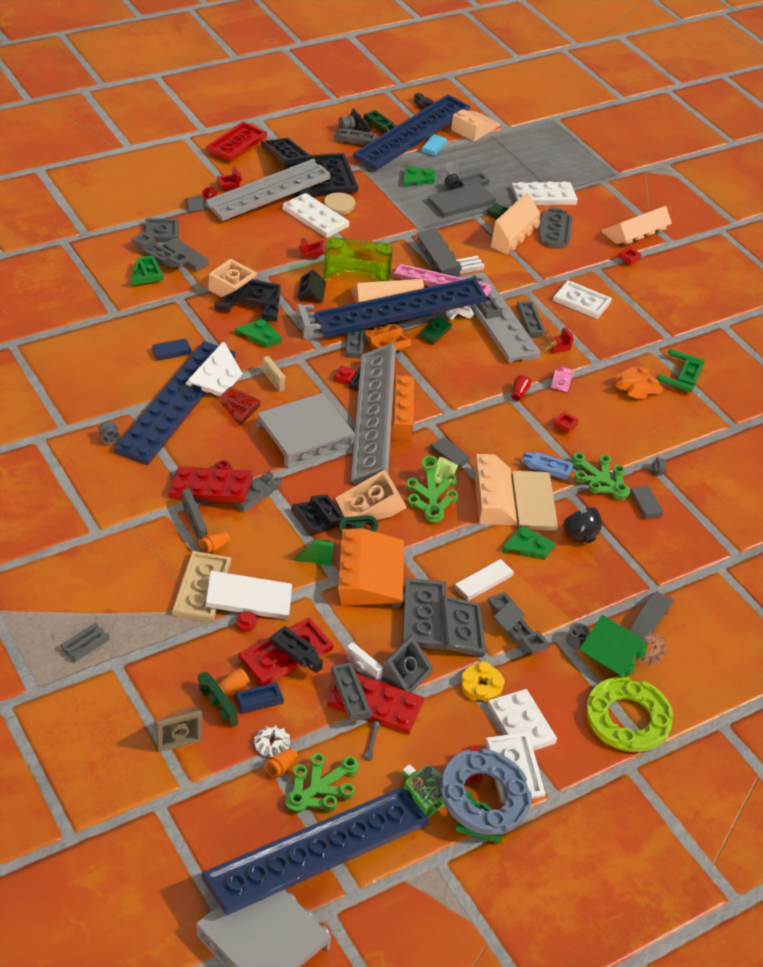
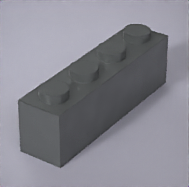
(438, 253)

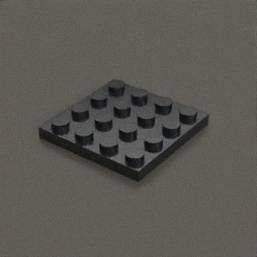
(340, 179)

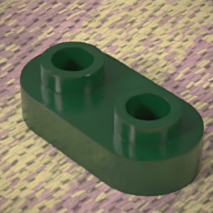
(357, 522)

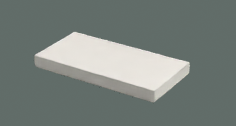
(249, 595)

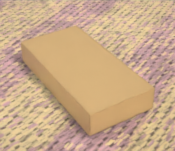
(273, 373)

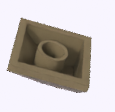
(179, 729)

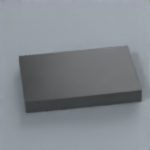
(462, 626)

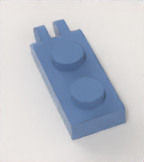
(545, 463)

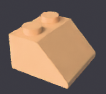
(229, 277)

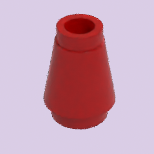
(520, 387)

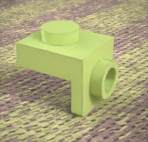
(444, 467)

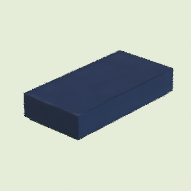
(171, 349)
(259, 698)

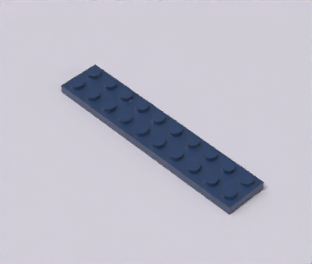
(410, 132)
(400, 307)
(166, 411)
(313, 850)

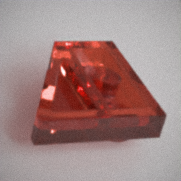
(239, 404)

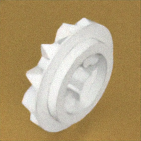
(262, 744)

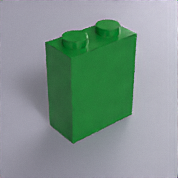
(614, 647)

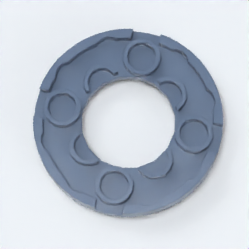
(505, 771)

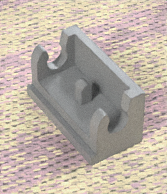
(307, 322)

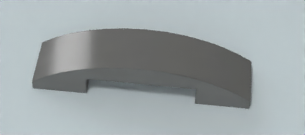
(147, 245)
(652, 613)
(521, 632)

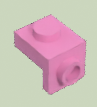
(562, 379)

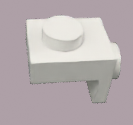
(464, 311)

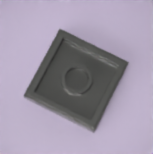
(162, 228)

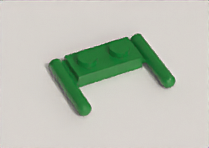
(689, 373)

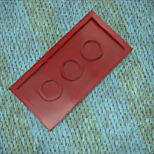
(236, 141)
(212, 484)
(269, 663)
(387, 703)

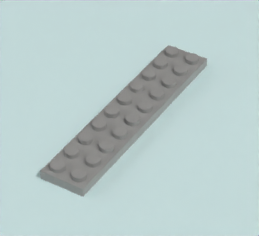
(374, 414)

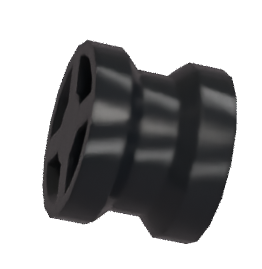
(453, 182)

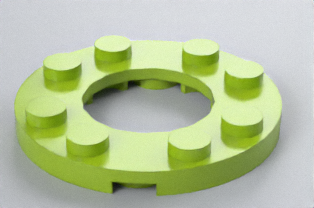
(623, 738)

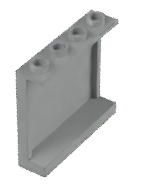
(307, 429)
(264, 934)

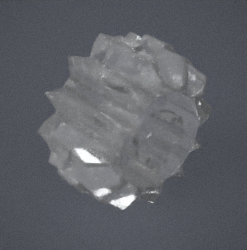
(658, 648)

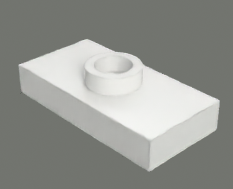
(363, 662)

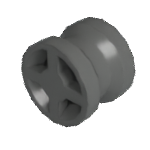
(346, 123)
(109, 432)
(577, 635)

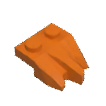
(386, 335)
(637, 382)

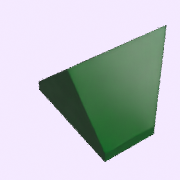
(319, 552)

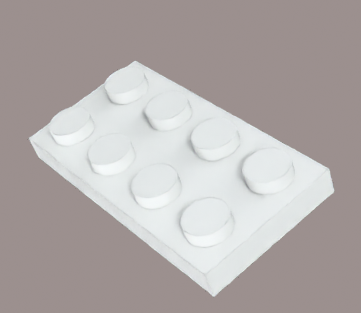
(546, 193)
(316, 215)

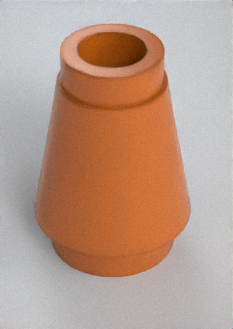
(213, 542)
(234, 681)
(280, 762)

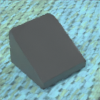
(195, 203)
(508, 616)

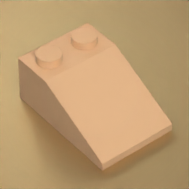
(472, 124)
(372, 497)

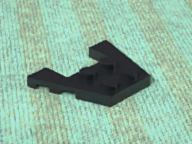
(254, 293)

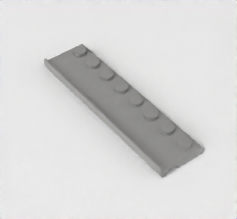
(267, 189)
(505, 329)

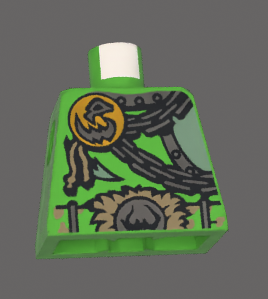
(424, 788)

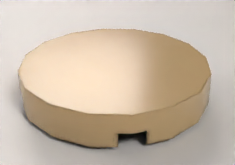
(340, 203)

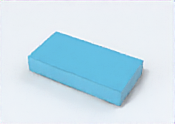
(434, 145)

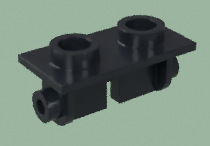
(360, 124)

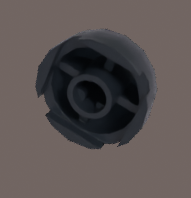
(583, 526)

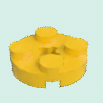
(486, 673)

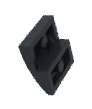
(318, 514)

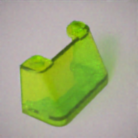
(358, 257)

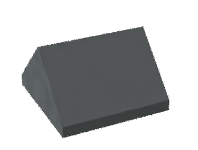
(406, 666)

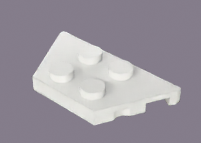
(217, 372)

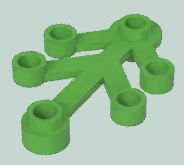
(617, 489)
(432, 492)
(321, 786)

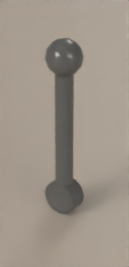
(368, 755)

